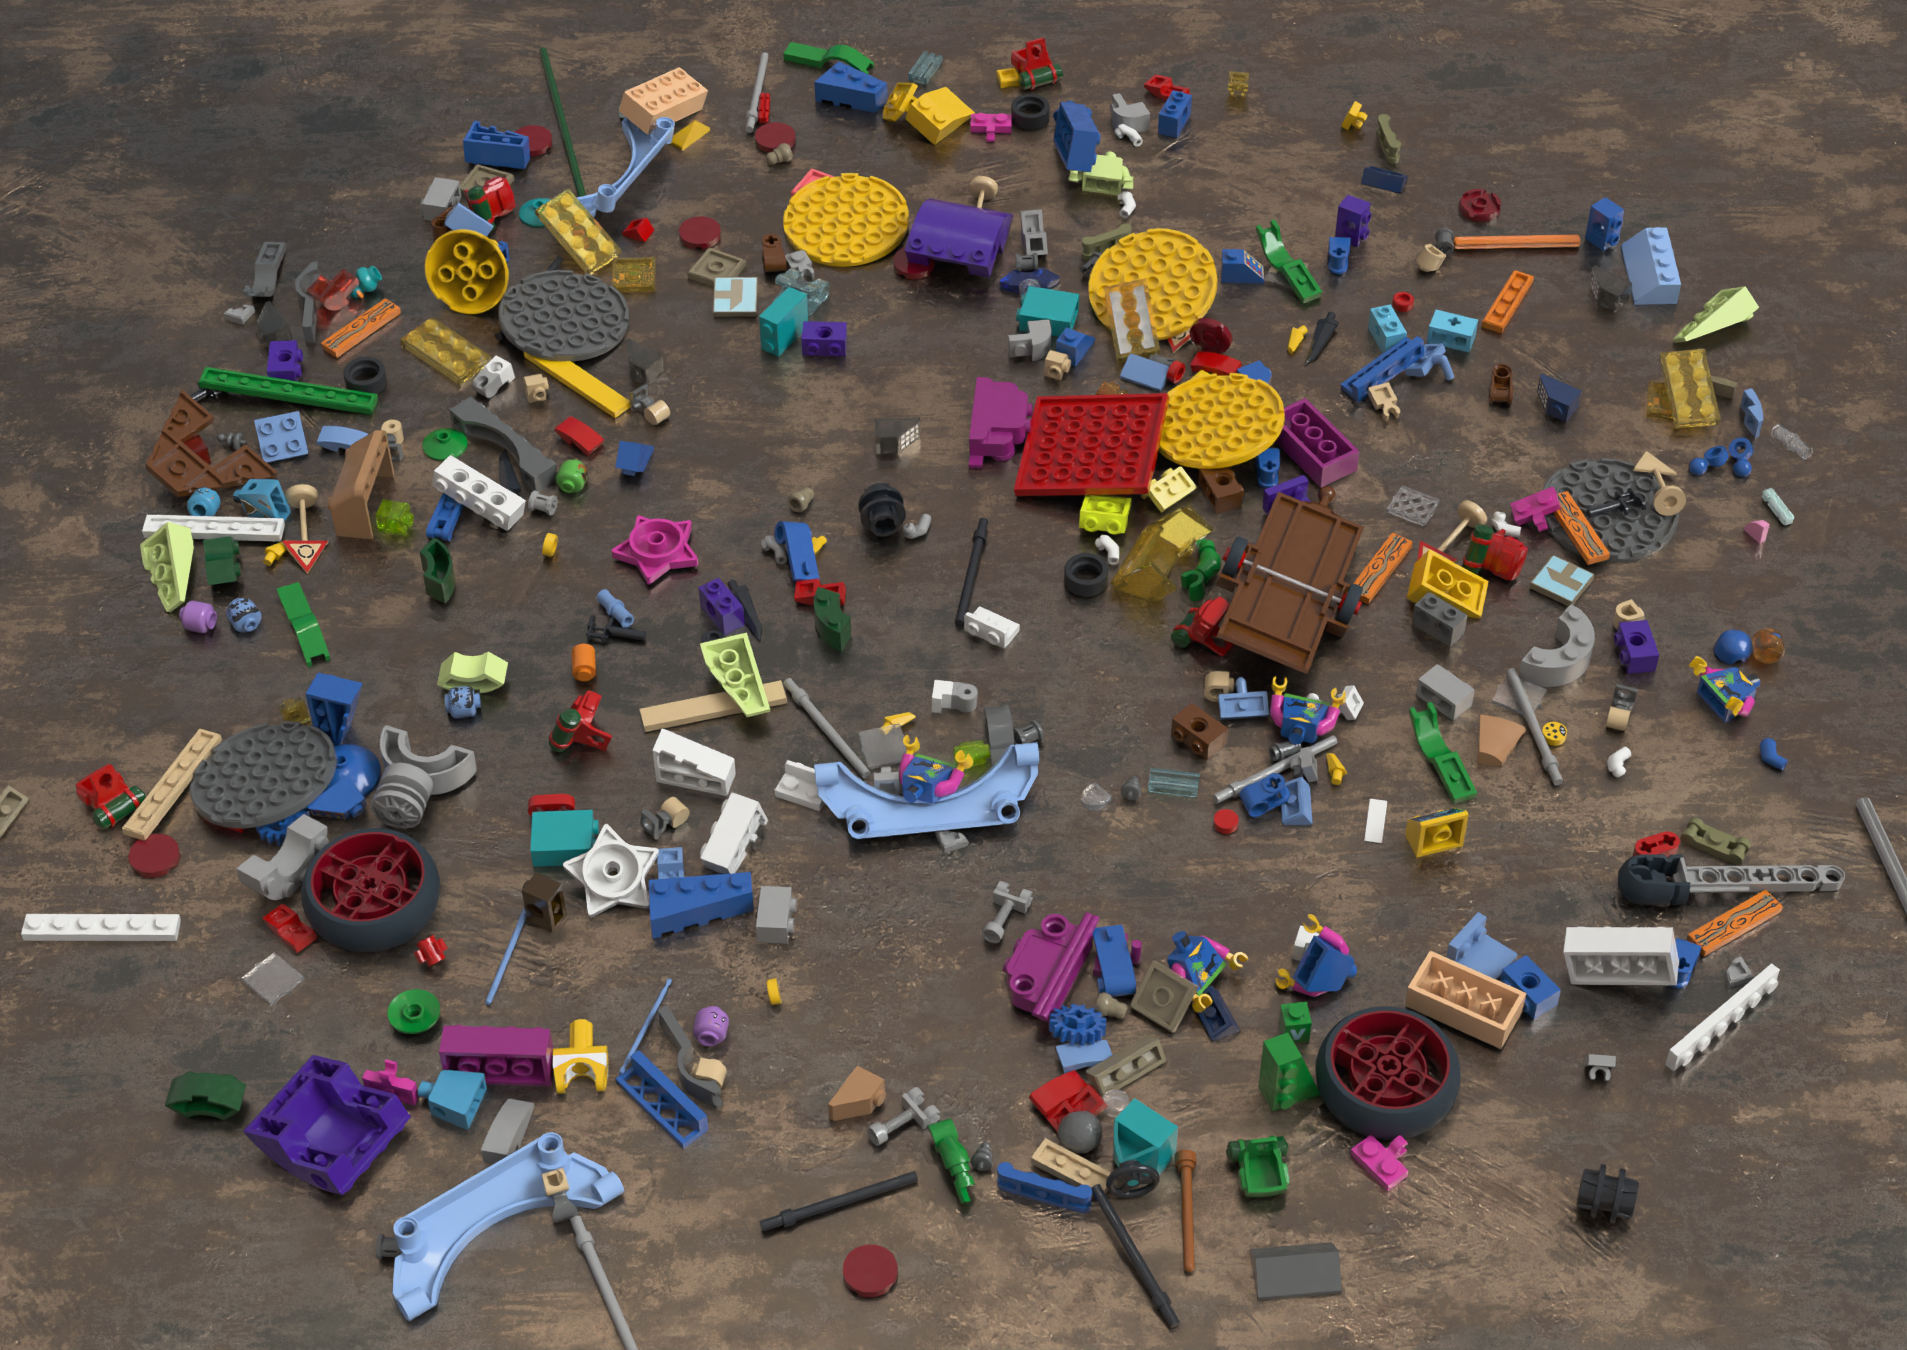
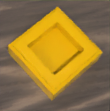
(1007, 77)

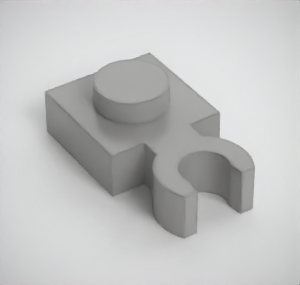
(800, 262)

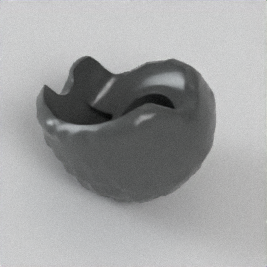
(1080, 1132)

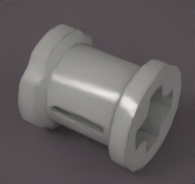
(542, 502)

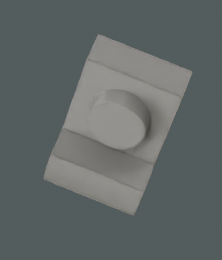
(1132, 115)
(1032, 232)
(1034, 343)

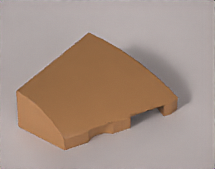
(1497, 739)

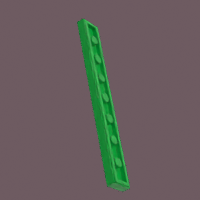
(288, 390)

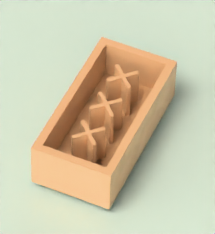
(669, 96)
(1465, 999)

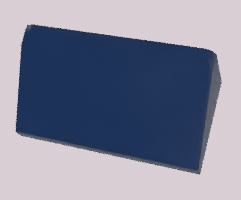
(1384, 179)
(1217, 1016)

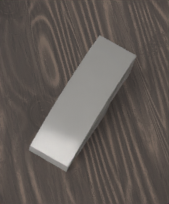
(507, 1130)

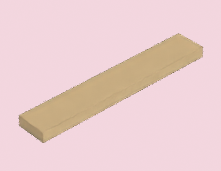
(702, 708)
(171, 785)

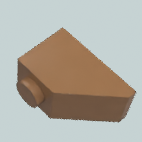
(857, 1095)

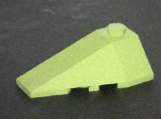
(1721, 311)
(169, 559)
(736, 670)

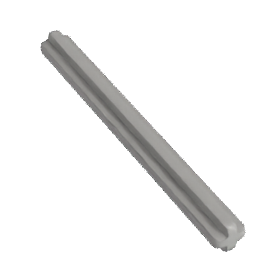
(1884, 848)

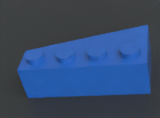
(697, 899)

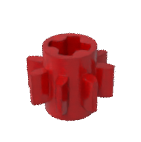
(430, 950)

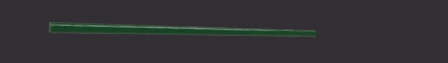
(562, 122)

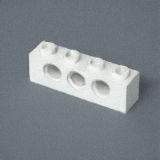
(478, 493)

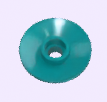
(528, 209)

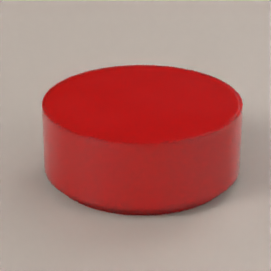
(1403, 301)
(1175, 372)
(1225, 821)

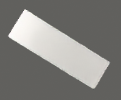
(1375, 821)

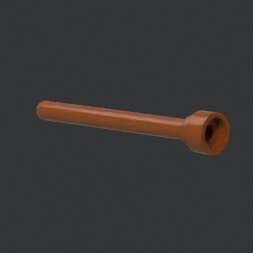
(1186, 1162)

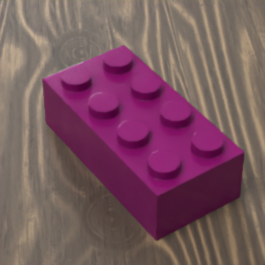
(1316, 444)
(500, 1053)

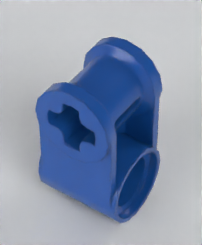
(1338, 254)
(1268, 467)
(1263, 796)
(1688, 956)

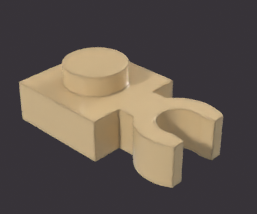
(1385, 399)

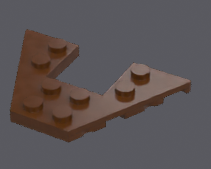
(184, 470)

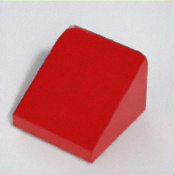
(639, 229)

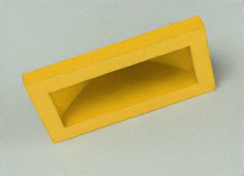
(689, 134)

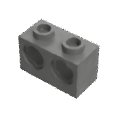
(1439, 619)

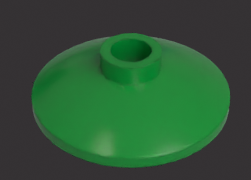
(443, 443)
(413, 1003)

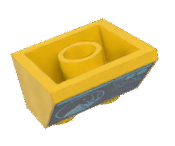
(1437, 831)

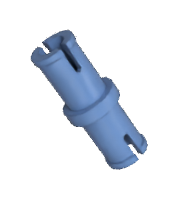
(615, 608)

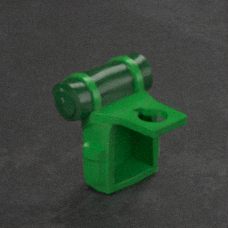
(1261, 1165)

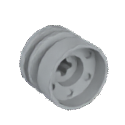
(402, 795)

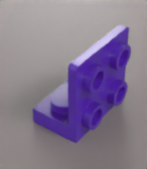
(1294, 488)

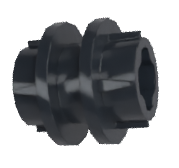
(881, 509)
(1607, 1193)

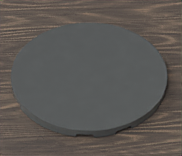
(563, 316)
(1623, 536)
(263, 774)

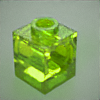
(394, 517)

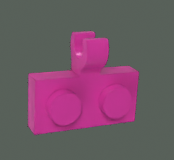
(991, 124)
(1536, 507)
(387, 1081)
(1382, 1161)

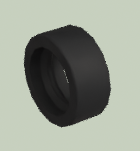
(1030, 121)
(365, 365)
(1086, 561)

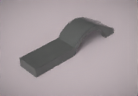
(266, 269)
(307, 302)
(999, 729)
(702, 1090)

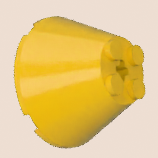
(467, 271)

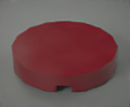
(774, 134)
(539, 139)
(1479, 205)
(699, 232)
(910, 269)
(1211, 335)
(154, 855)
(870, 1270)

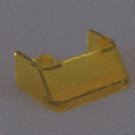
(1156, 552)

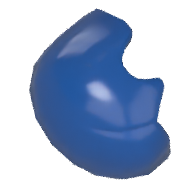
(1733, 646)

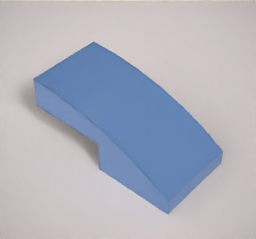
(1754, 414)
(334, 437)
(670, 863)
(1077, 1056)

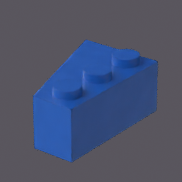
(851, 87)
(496, 148)
(333, 704)

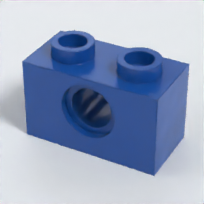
(1174, 114)
(1604, 224)
(1540, 990)

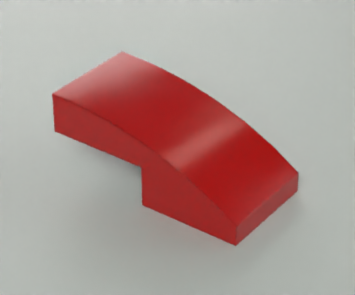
(1162, 87)
(1215, 363)
(580, 434)
(806, 590)
(289, 928)
(1054, 1092)
(1086, 1100)

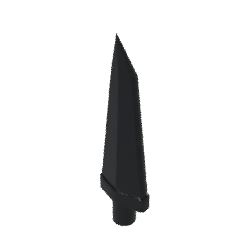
(1322, 333)
(507, 475)
(750, 615)

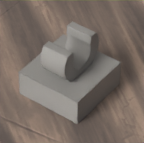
(1305, 765)
(887, 781)
(1600, 1062)

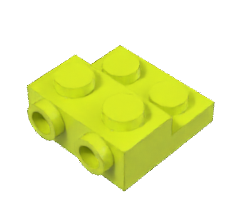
(1105, 513)

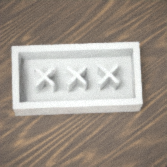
(1621, 955)

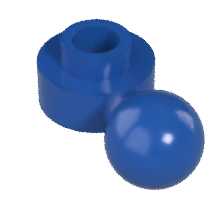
(1713, 457)
(1742, 467)

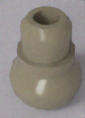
(780, 154)
(799, 500)
(1109, 1006)

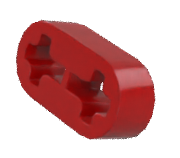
(551, 802)
(1655, 844)

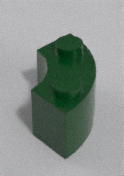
(221, 560)
(438, 570)
(830, 620)
(205, 1095)

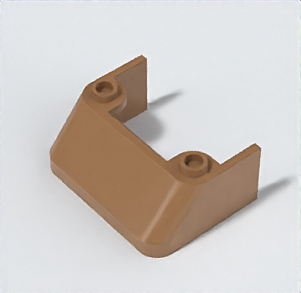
(362, 464)

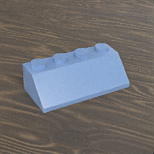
(1651, 267)

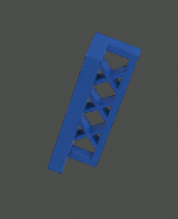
(1384, 367)
(668, 1092)

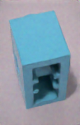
(1385, 327)
(1452, 330)

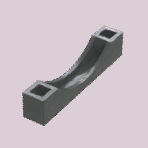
(477, 422)

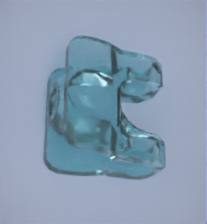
(792, 279)

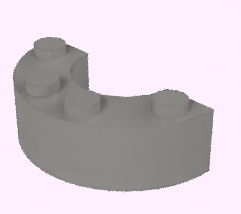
(1566, 663)
(446, 770)
(286, 871)

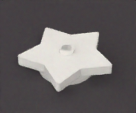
(609, 855)

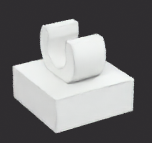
(1353, 703)

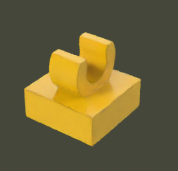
(1353, 117)

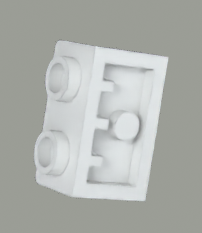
(990, 627)
(799, 786)

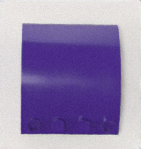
(958, 235)
(327, 1125)

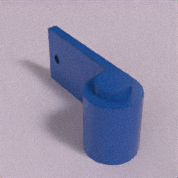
(799, 548)
(1115, 962)

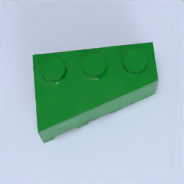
(1284, 1074)

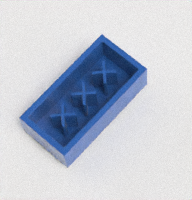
(1076, 137)

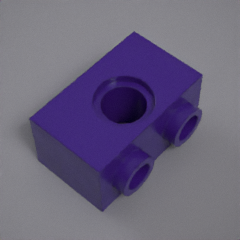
(1353, 220)
(824, 338)
(284, 360)
(721, 606)
(1636, 646)

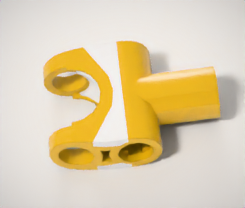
(580, 1058)

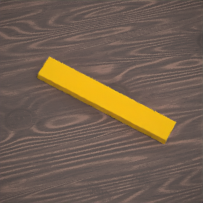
(583, 384)

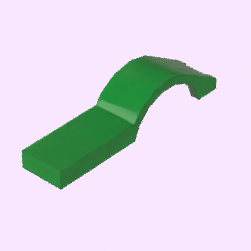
(817, 57)
(1293, 270)
(303, 622)
(1444, 760)

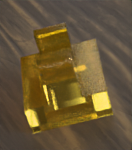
(1238, 82)
(294, 710)

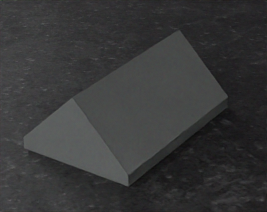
(1296, 1271)

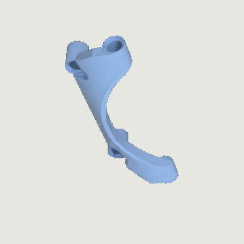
(643, 150)
(968, 807)
(461, 1214)

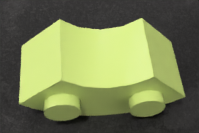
(480, 672)

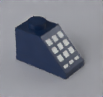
(1558, 398)

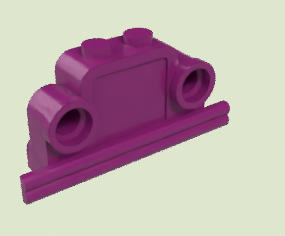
(997, 421)
(1048, 963)

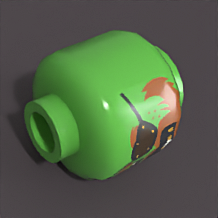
(571, 476)

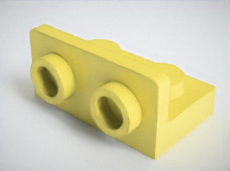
(1170, 489)

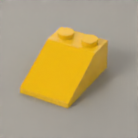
(938, 114)
(1448, 582)

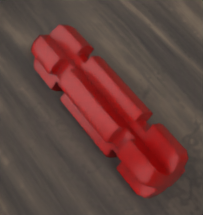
(763, 108)

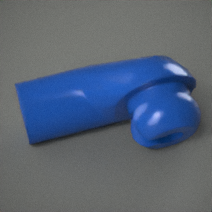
(1769, 754)

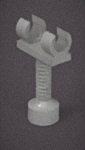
(993, 930)
(910, 1102)

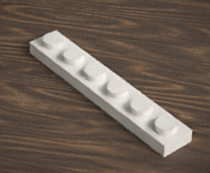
(217, 527)
(101, 927)
(1719, 1020)

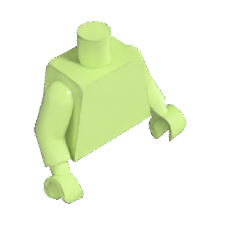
(1105, 175)

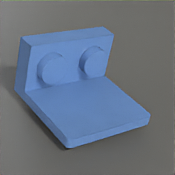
(281, 437)
(1478, 950)

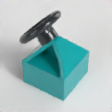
(1141, 1146)

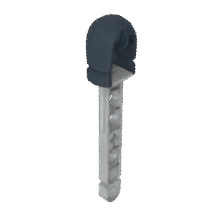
(1644, 880)

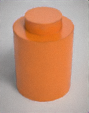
(583, 662)

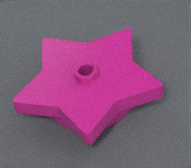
(657, 547)

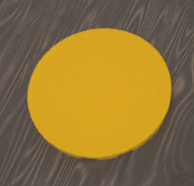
(846, 219)
(1177, 272)
(1220, 421)

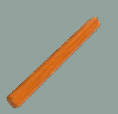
(1520, 241)

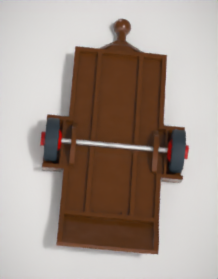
(1291, 581)

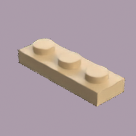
(1068, 1166)

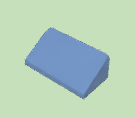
(463, 218)
(1145, 372)
(1298, 807)

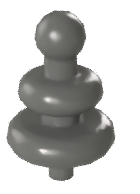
(237, 440)
(1131, 789)
(982, 1158)

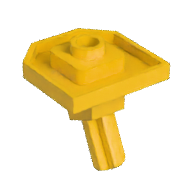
(899, 101)

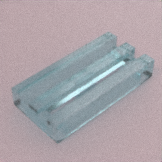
(921, 67)
(1175, 780)

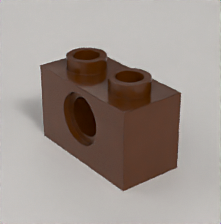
(1221, 489)
(1199, 731)

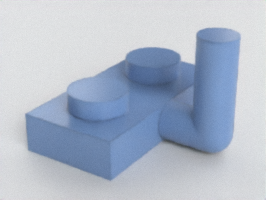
(1432, 355)
(1243, 703)

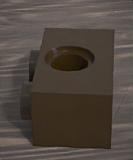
(544, 902)

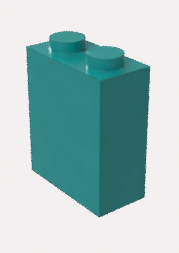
(1047, 304)
(783, 321)
(561, 836)

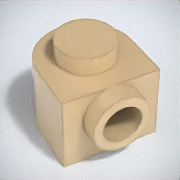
(1430, 258)
(1056, 364)
(535, 387)
(1627, 612)
(1218, 683)
(709, 1070)

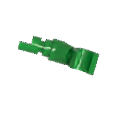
(1207, 568)
(953, 1155)

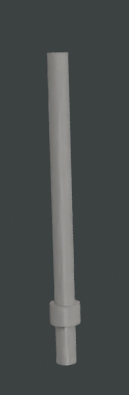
(752, 114)
(802, 699)
(1549, 761)
(1234, 788)
(585, 1243)

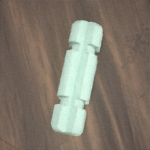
(1777, 506)

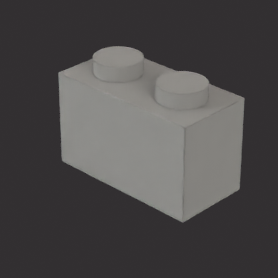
(439, 197)
(1445, 692)
(774, 914)

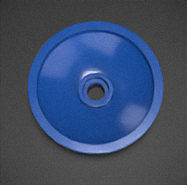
(360, 767)

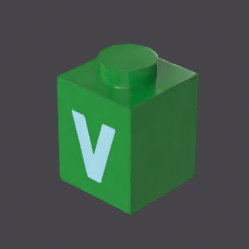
(1296, 1021)

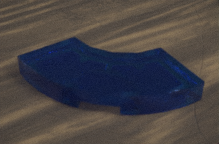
(1045, 278)

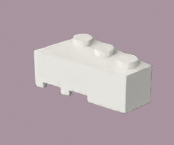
(692, 765)
(732, 834)

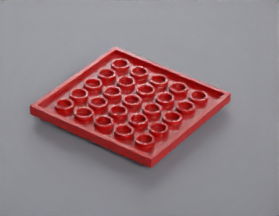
(1092, 445)

